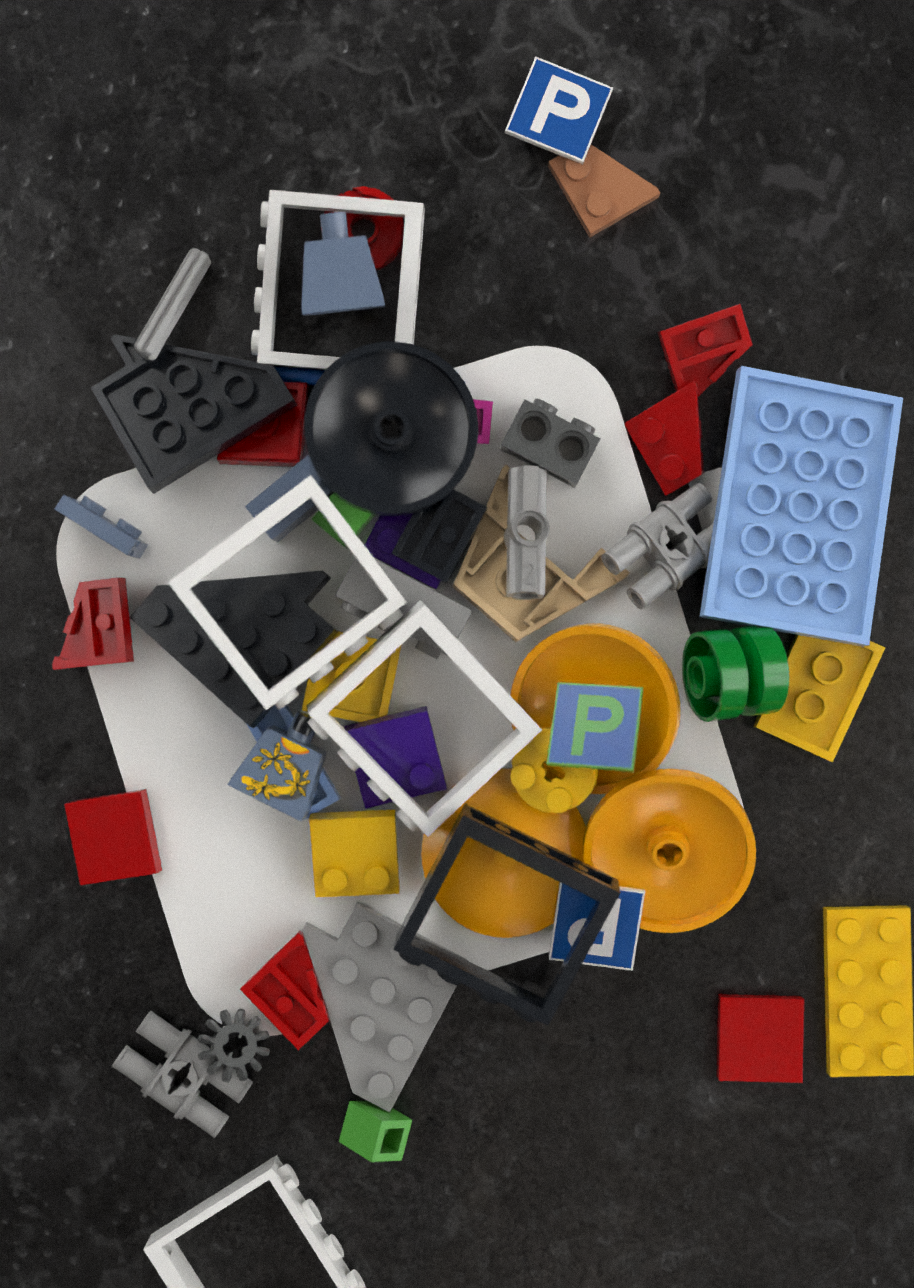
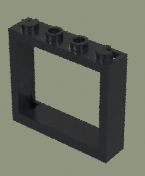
(536, 856)

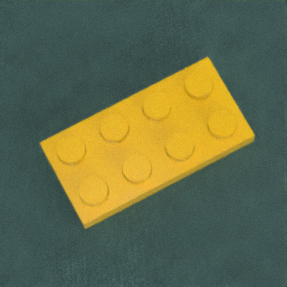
(868, 991)

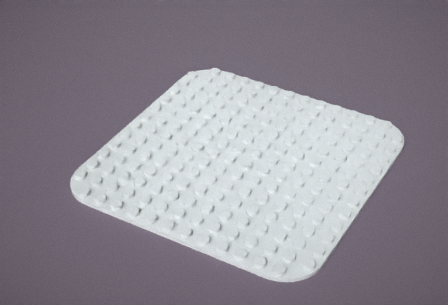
(242, 871)

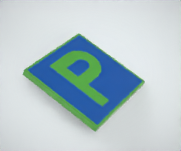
(595, 726)

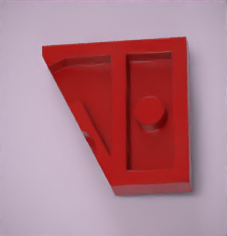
(705, 347)
(671, 438)

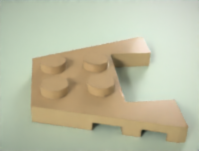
(484, 576)

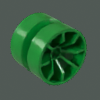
(735, 673)

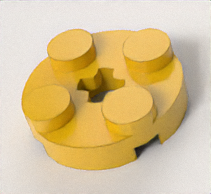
(541, 793)

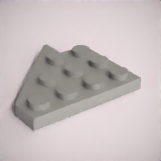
(376, 1002)

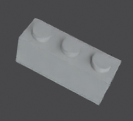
(363, 596)

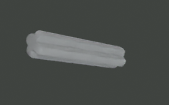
(172, 304)

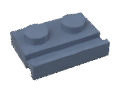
(90, 516)

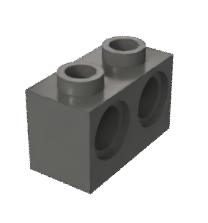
(545, 451)

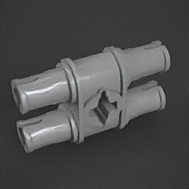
(649, 540)
(159, 1080)

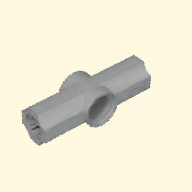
(526, 558)

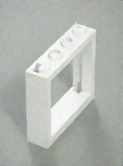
(269, 260)
(320, 663)
(381, 782)
(177, 1271)

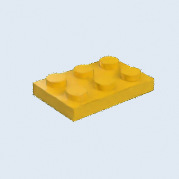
(823, 693)

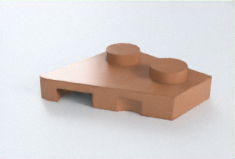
(601, 189)

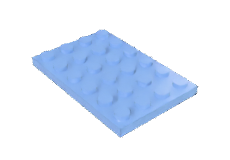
(802, 507)

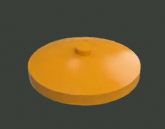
(603, 657)
(676, 840)
(491, 889)

